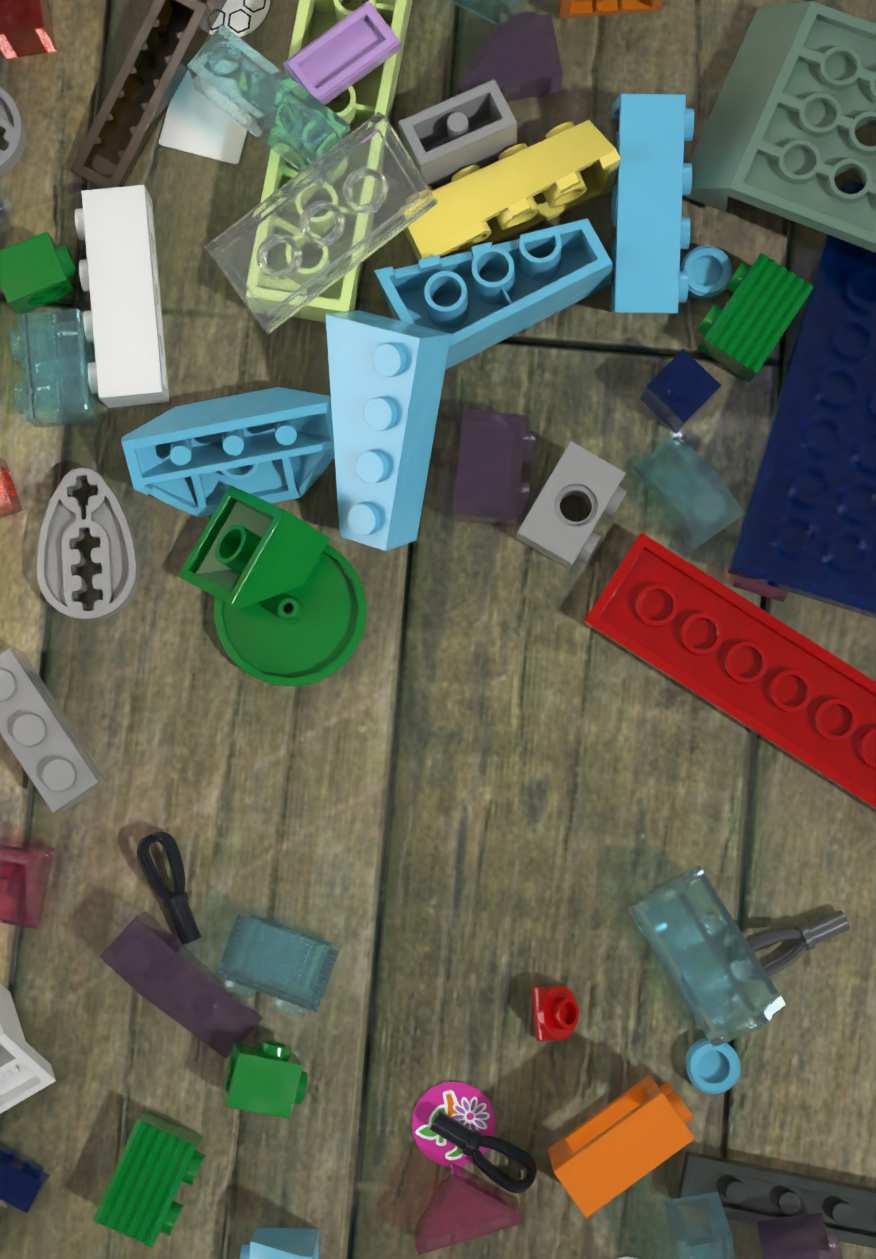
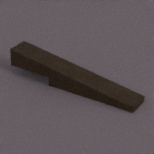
(144, 88)

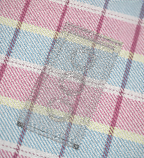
(322, 223)

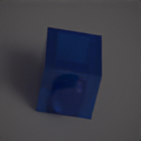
(680, 391)

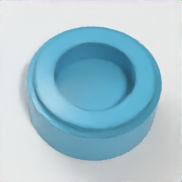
(708, 272)
(712, 1067)

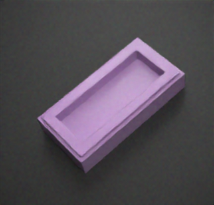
(343, 54)

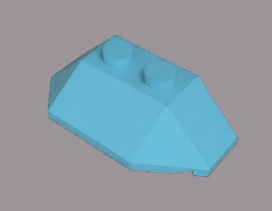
(257, 441)

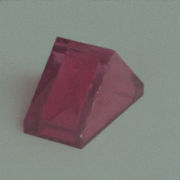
(23, 881)
(463, 1210)

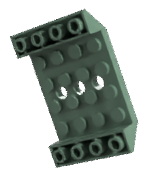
(792, 122)

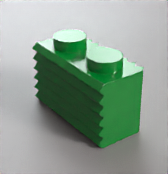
(754, 317)
(148, 1179)

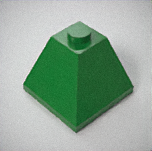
(252, 551)

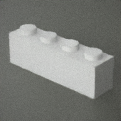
(123, 296)

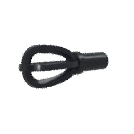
(178, 899)
(471, 1141)

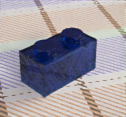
(20, 1180)

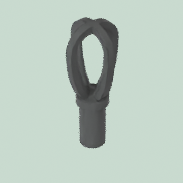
(807, 938)

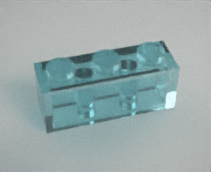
(265, 100)
(707, 956)

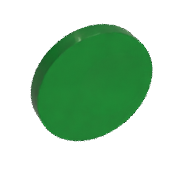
(300, 632)

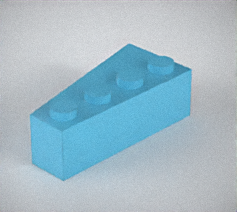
(498, 287)
(383, 421)

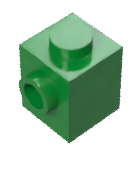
(264, 1079)

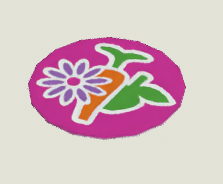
(461, 1103)

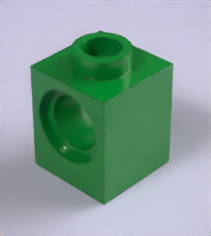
(36, 273)

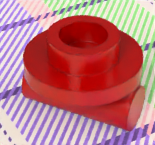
(554, 1012)

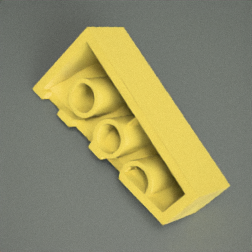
(516, 191)

